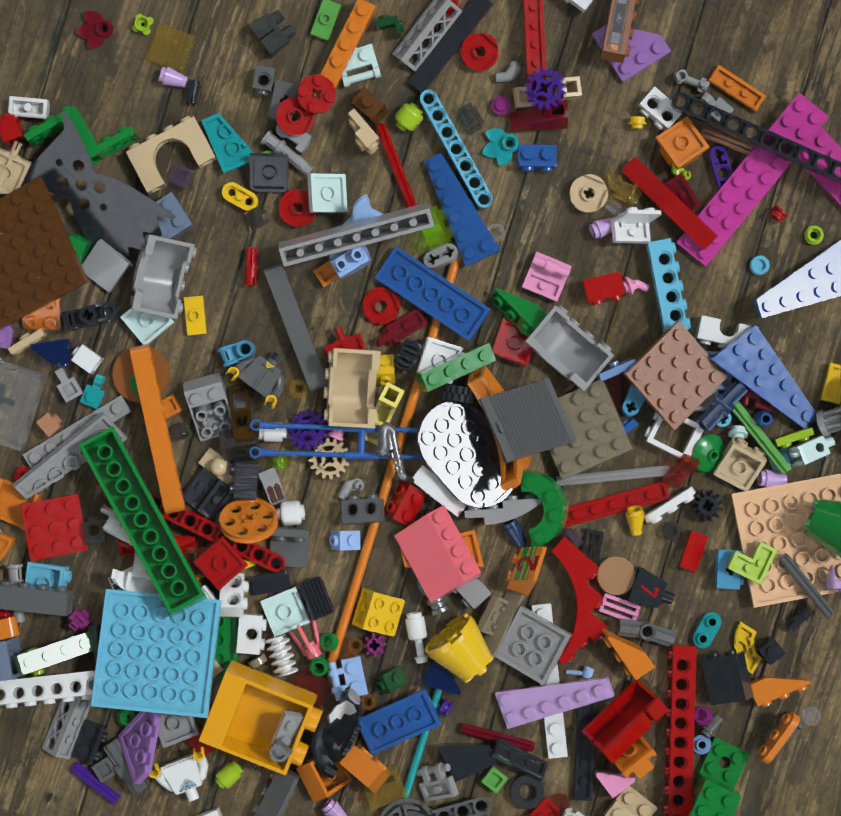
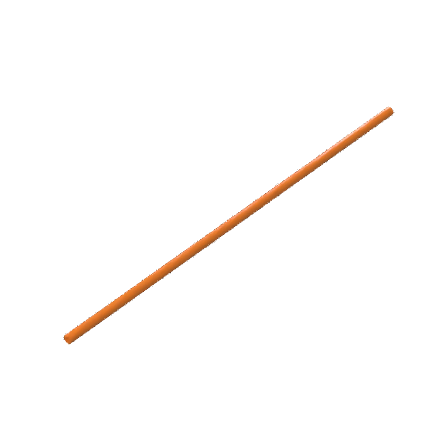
(384, 490)

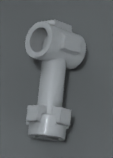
(682, 77)

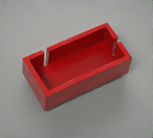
(624, 720)

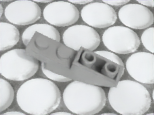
(510, 509)

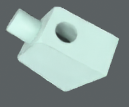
(810, 450)

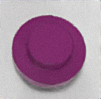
(501, 105)
(703, 715)

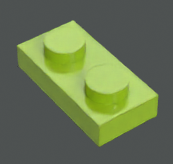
(801, 436)

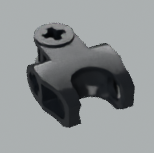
(81, 320)

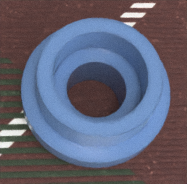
(706, 748)

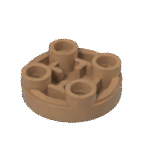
(616, 575)

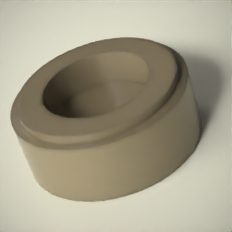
(257, 661)

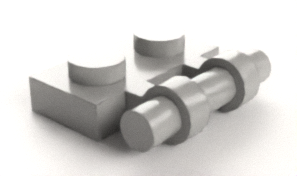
(437, 788)

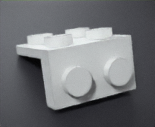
(633, 225)

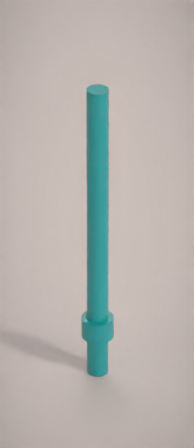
(420, 747)

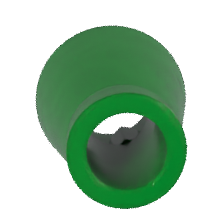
(317, 668)

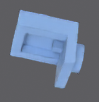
(345, 540)

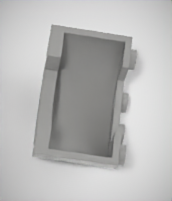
(160, 276)
(569, 348)

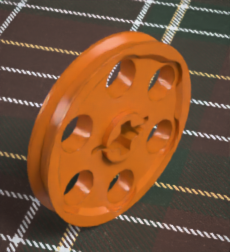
(248, 520)

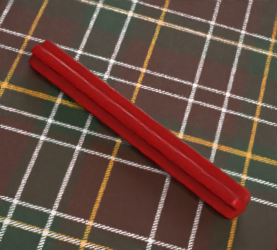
(395, 165)

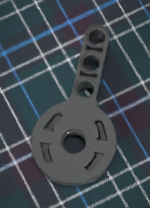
(402, 805)

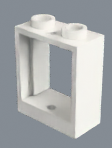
(694, 437)

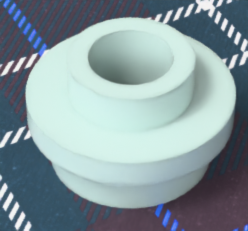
(738, 432)

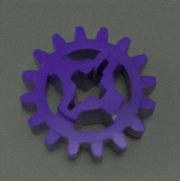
(539, 92)
(304, 438)

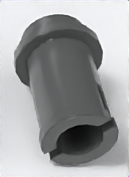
(708, 730)

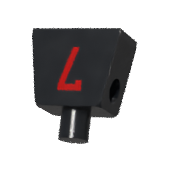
(649, 590)

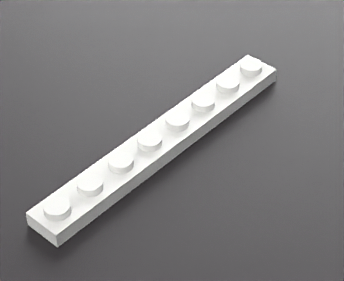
(553, 724)

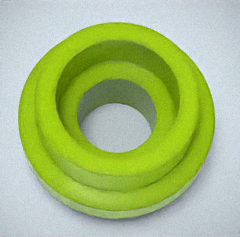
(819, 232)

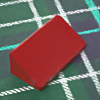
(693, 551)

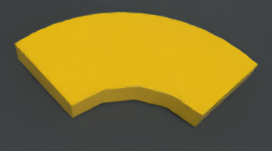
(744, 641)

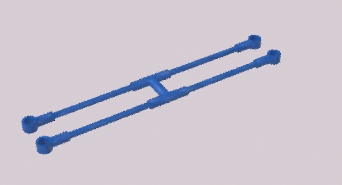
(360, 454)

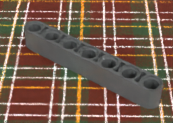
(295, 327)

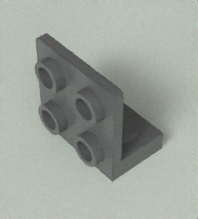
(292, 545)

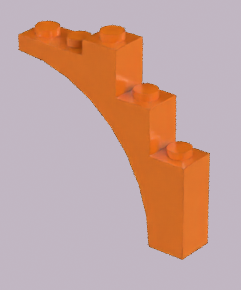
(483, 385)

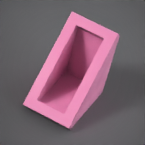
(614, 782)

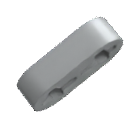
(443, 260)

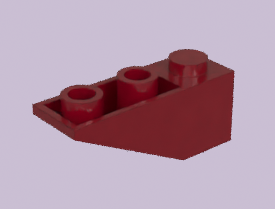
(536, 119)

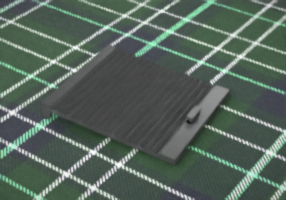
(528, 420)

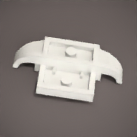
(134, 581)

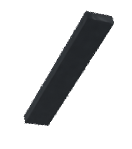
(449, 44)
(583, 755)

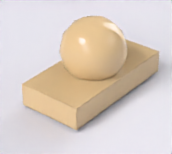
(216, 465)

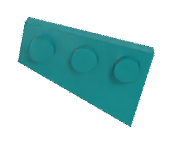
(226, 143)

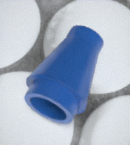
(758, 419)

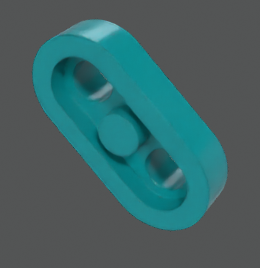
(705, 629)

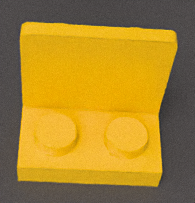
(378, 612)

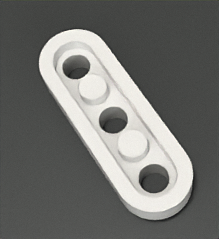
(670, 505)

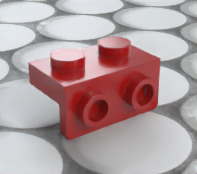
(405, 503)

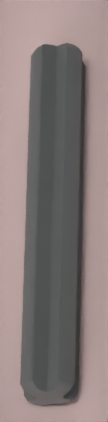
(806, 585)

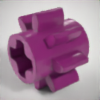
(79, 620)
(370, 648)

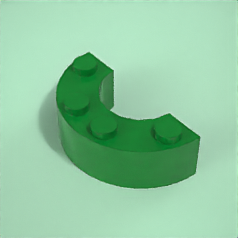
(554, 505)

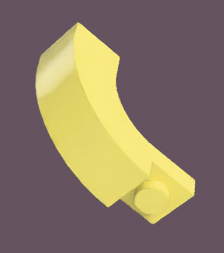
(385, 409)

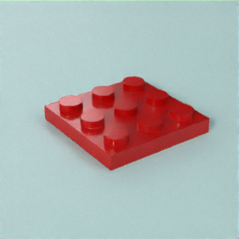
(53, 526)

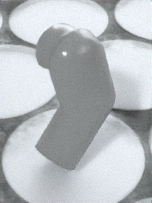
(510, 74)
(350, 485)

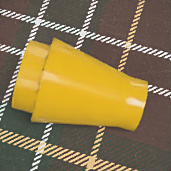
(635, 519)

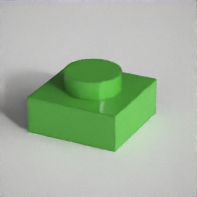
(494, 779)

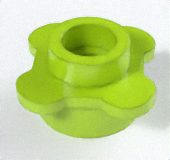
(142, 19)

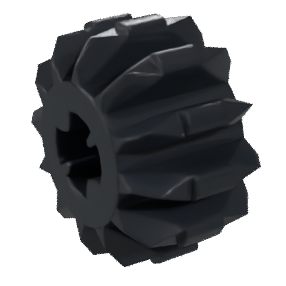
(408, 355)
(711, 509)

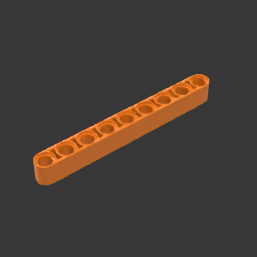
(157, 429)

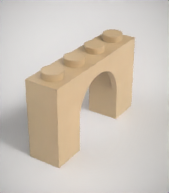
(144, 155)

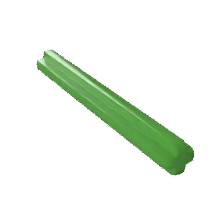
(761, 438)

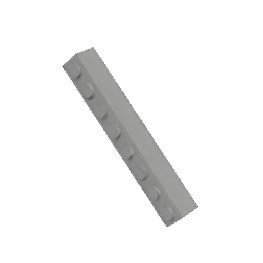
(356, 234)

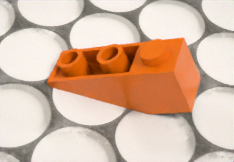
(632, 655)
(772, 687)

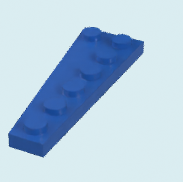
(467, 226)

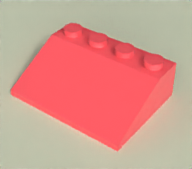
(438, 554)

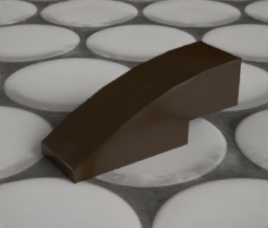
(240, 412)

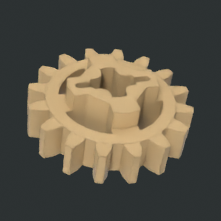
(336, 464)

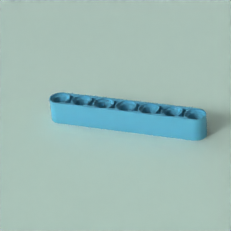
(451, 141)

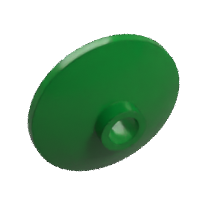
(709, 451)

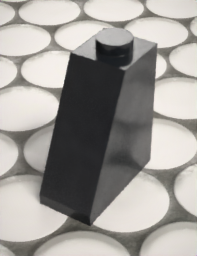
(466, 758)

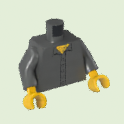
(261, 375)

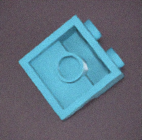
(48, 574)

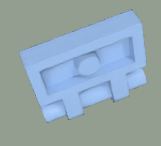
(353, 674)

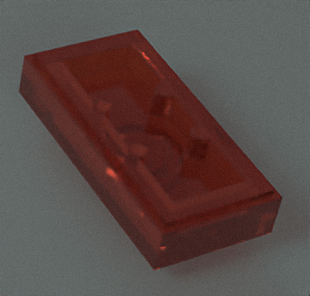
(681, 470)

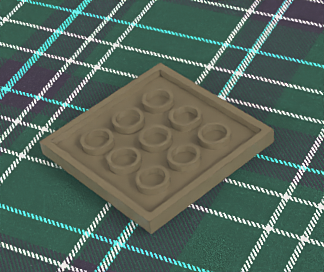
(596, 430)

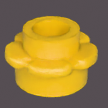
(637, 122)

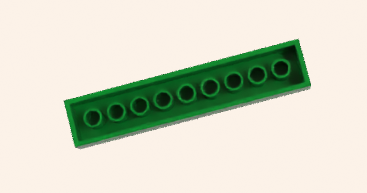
(142, 521)

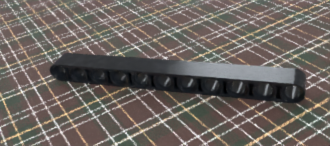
(760, 133)

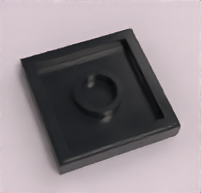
(268, 172)

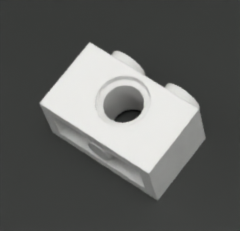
(244, 643)

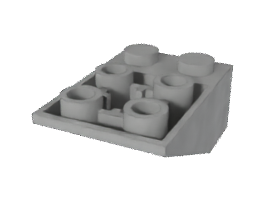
(208, 405)

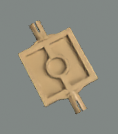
(12, 169)

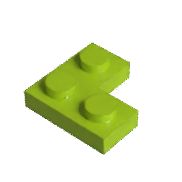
(754, 567)

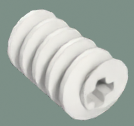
(281, 655)

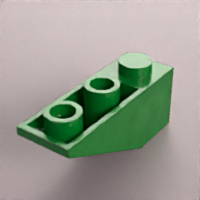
(519, 311)

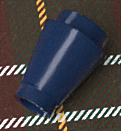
(514, 531)

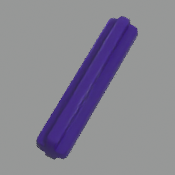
(95, 783)

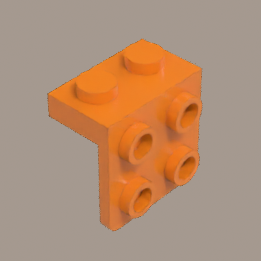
(45, 318)

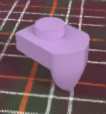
(831, 581)

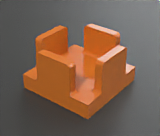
(681, 144)
(636, 759)

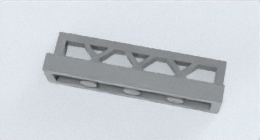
(423, 30)
(71, 726)

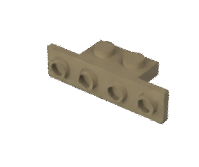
(498, 618)

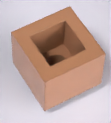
(50, 424)

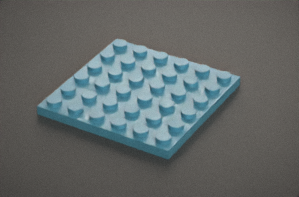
(155, 659)

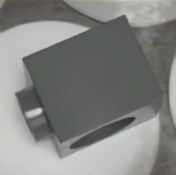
(260, 72)

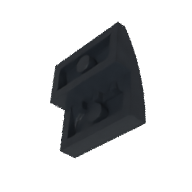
(206, 493)

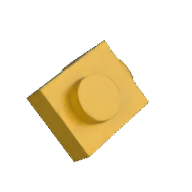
(386, 371)

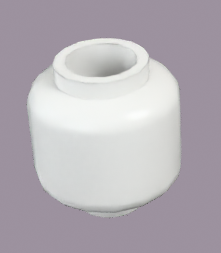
(291, 513)

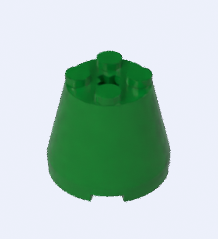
(826, 524)

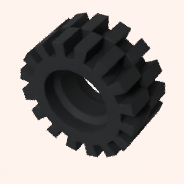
(456, 393)

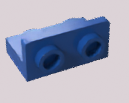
(537, 157)

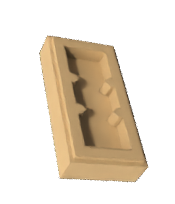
(26, 340)

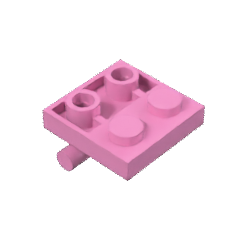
(546, 276)

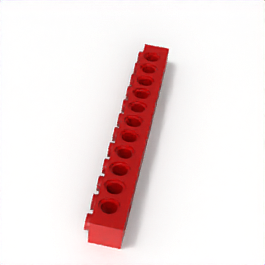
(686, 750)

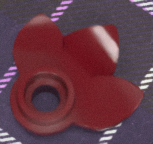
(92, 29)

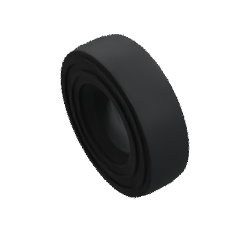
(524, 803)

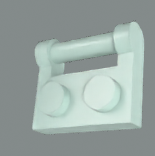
(362, 57)

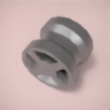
(438, 606)

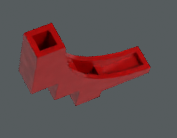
(587, 598)

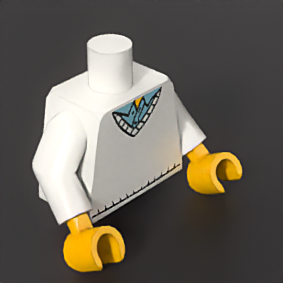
(183, 774)

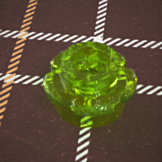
(280, 462)

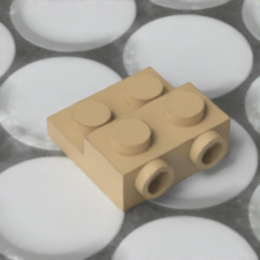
(365, 136)
(740, 464)
(630, 803)

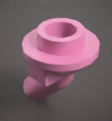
(630, 285)

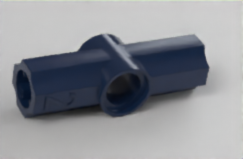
(721, 406)

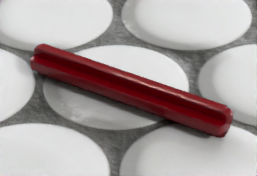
(491, 735)

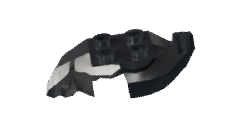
(333, 738)

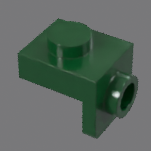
(387, 22)
(390, 680)

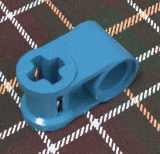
(235, 353)
(633, 397)

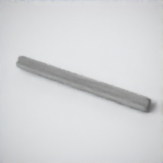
(614, 475)

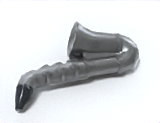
(388, 441)

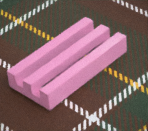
(635, 614)

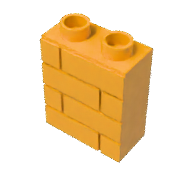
(249, 712)

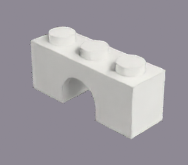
(709, 332)

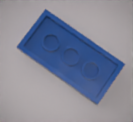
(399, 721)

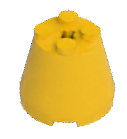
(460, 648)

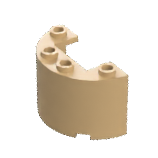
(351, 387)

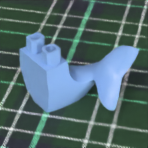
(352, 260)

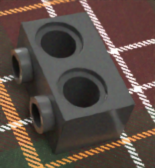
(362, 515)

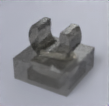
(255, 219)

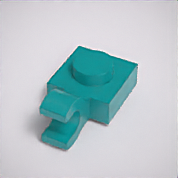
(93, 394)

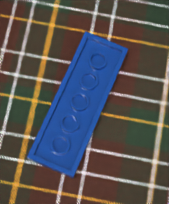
(432, 293)

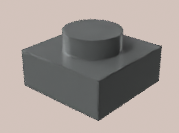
(104, 769)

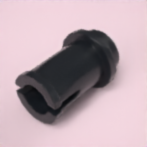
(193, 90)
(799, 618)

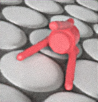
(310, 649)

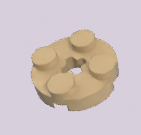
(598, 188)

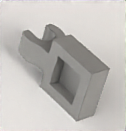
(719, 103)
(69, 387)

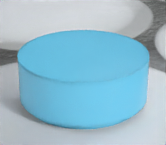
(759, 265)

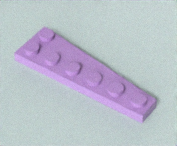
(538, 702)

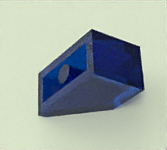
(56, 352)
(440, 678)

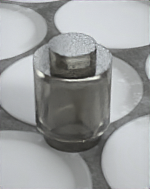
(471, 118)

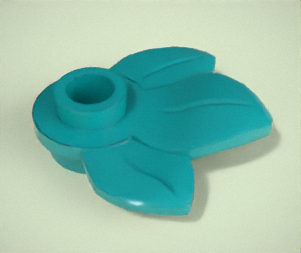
(497, 146)

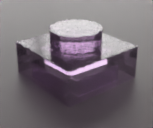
(181, 176)
(575, 536)

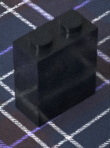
(727, 677)

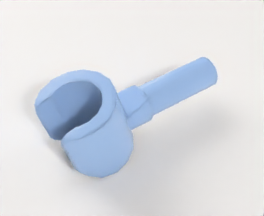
(587, 672)

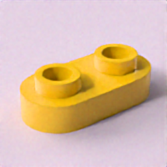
(240, 196)

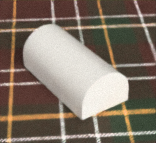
(29, 107)

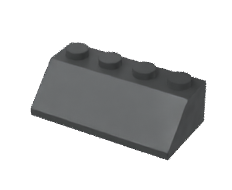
(277, 794)

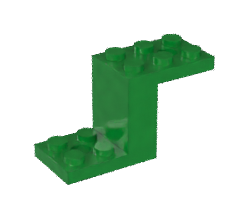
(97, 152)
(717, 784)

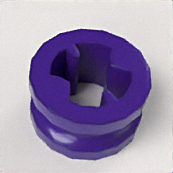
(445, 707)

